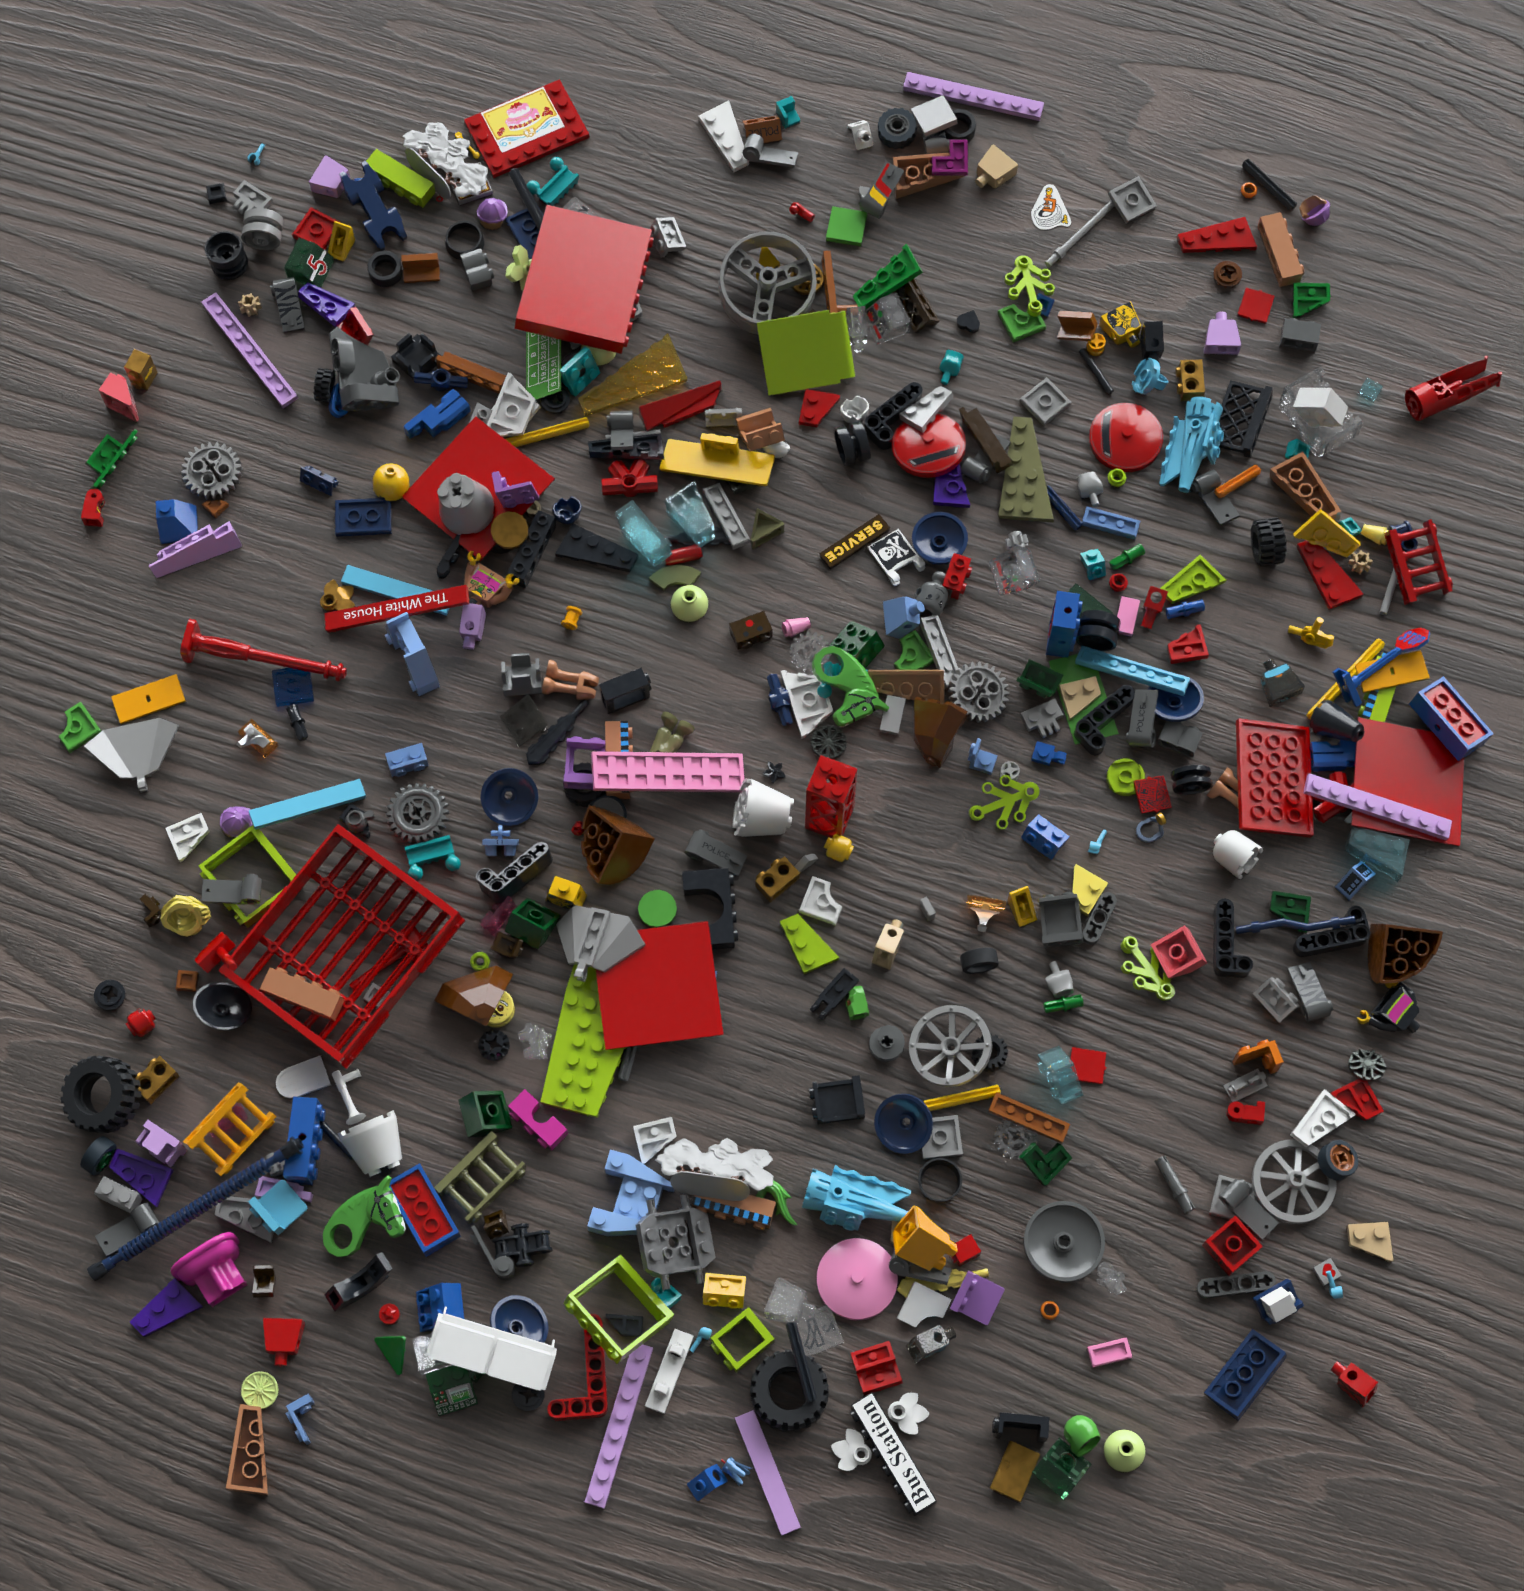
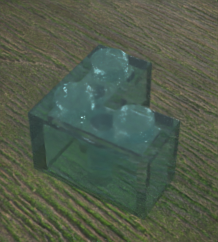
(1061, 1074)

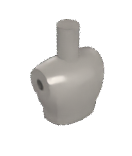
(1090, 486)
(1059, 981)

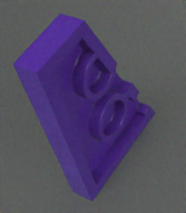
(951, 490)
(166, 1307)

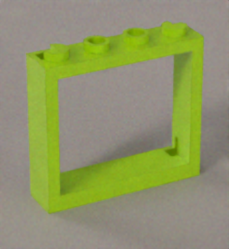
(232, 848)
(638, 1288)

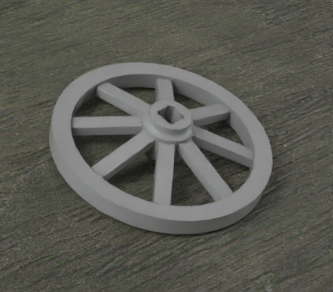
(949, 1041)
(1288, 1217)

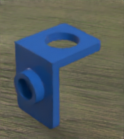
(705, 1482)

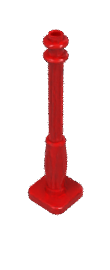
(226, 648)

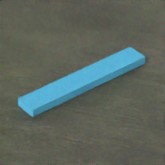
(382, 585)
(1132, 670)
(307, 804)

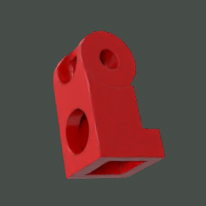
(92, 507)
(1245, 1113)

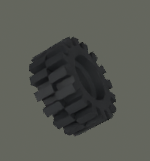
(324, 384)
(1001, 1057)

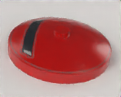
(1126, 437)
(930, 452)

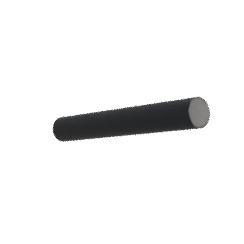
(1094, 368)
(334, 1137)

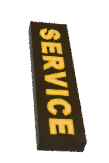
(854, 541)

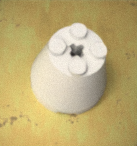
(761, 810)
(374, 1143)

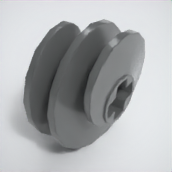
(894, 1038)

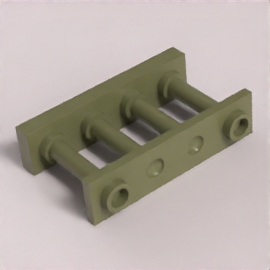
(475, 1158)

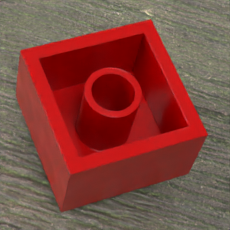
(1232, 1245)

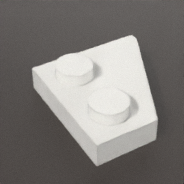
(187, 835)
(653, 1137)

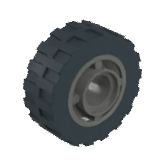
(897, 118)

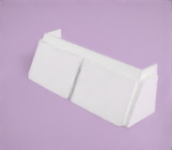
(491, 1351)

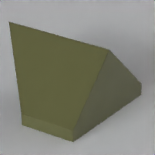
(765, 528)

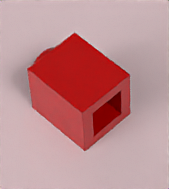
(966, 1251)

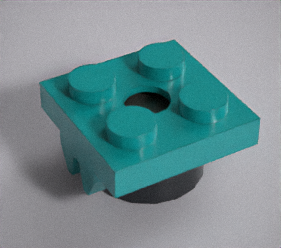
(578, 370)

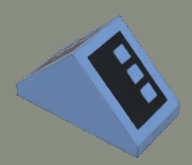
(1355, 880)

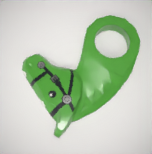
(860, 696)
(367, 1206)

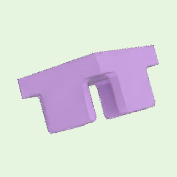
(160, 1144)

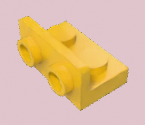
(724, 1290)

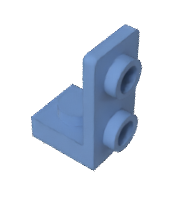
(981, 760)
(301, 1405)

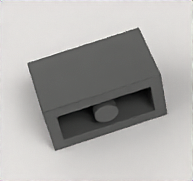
(1300, 334)

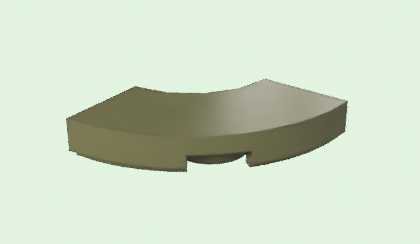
(674, 575)

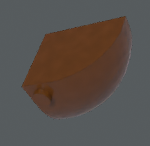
(612, 845)
(1400, 951)

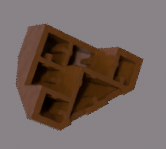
(935, 728)
(475, 993)

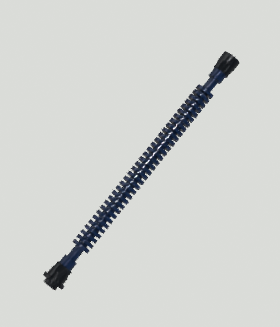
(193, 1210)

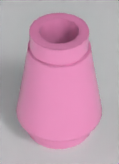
(792, 627)

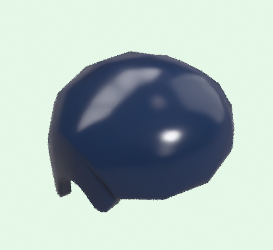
(567, 510)

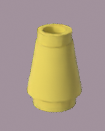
(1374, 533)

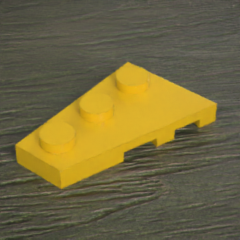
(1327, 533)

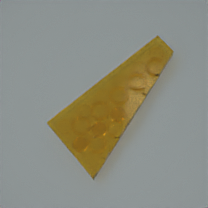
(641, 376)

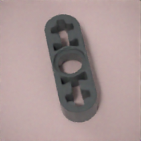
(1100, 904)

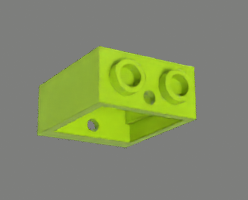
(760, 1329)

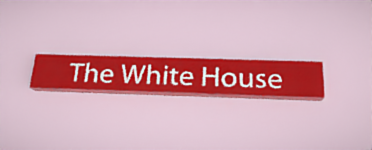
(392, 608)

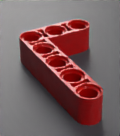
(592, 1376)

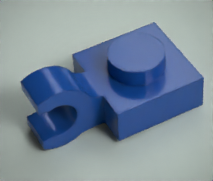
(1045, 754)

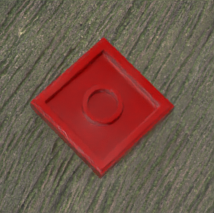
(315, 228)

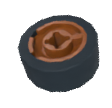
(1331, 1155)

